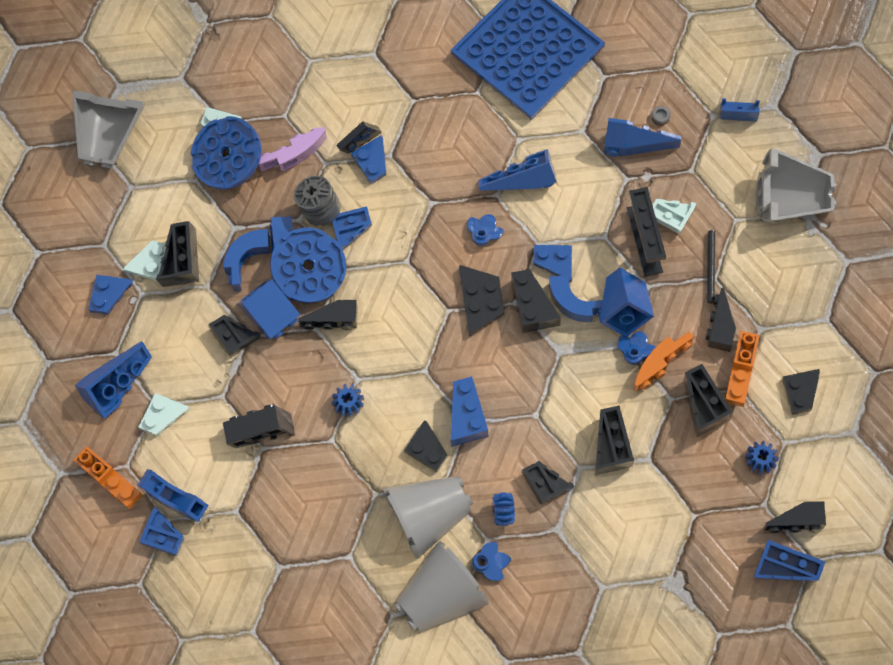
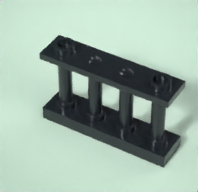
(646, 231)

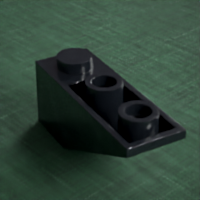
(337, 314)
(723, 327)
(804, 516)

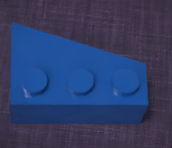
(467, 414)
(787, 564)

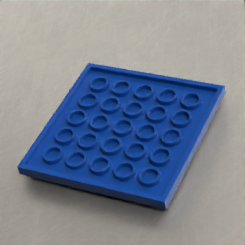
(528, 51)

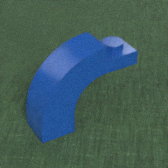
(241, 249)
(569, 303)
(172, 497)

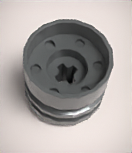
(317, 200)

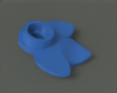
(484, 229)
(635, 345)
(494, 562)

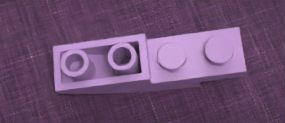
(301, 148)

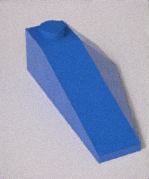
(626, 139)
(530, 174)
(110, 382)

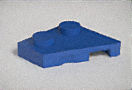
(371, 159)
(351, 225)
(554, 258)
(107, 293)

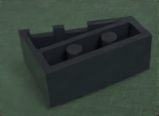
(180, 256)
(532, 303)
(705, 400)
(257, 426)
(612, 443)

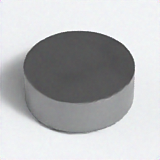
(661, 115)

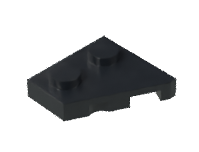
(358, 136)
(232, 334)
(801, 390)
(426, 448)
(545, 482)

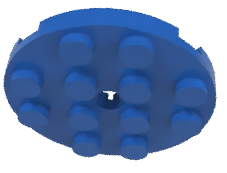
(208, 150)
(311, 246)

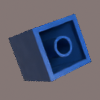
(625, 303)
(269, 309)

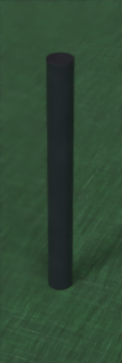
(711, 267)

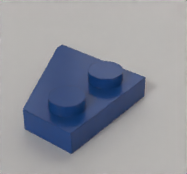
(161, 534)

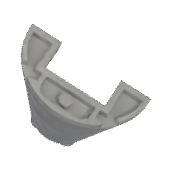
(103, 127)
(792, 188)
(428, 510)
(439, 591)

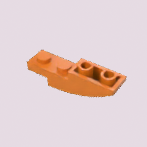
(655, 364)
(742, 368)
(108, 477)

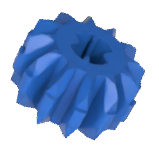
(350, 406)
(763, 450)
(503, 509)

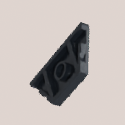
(481, 298)

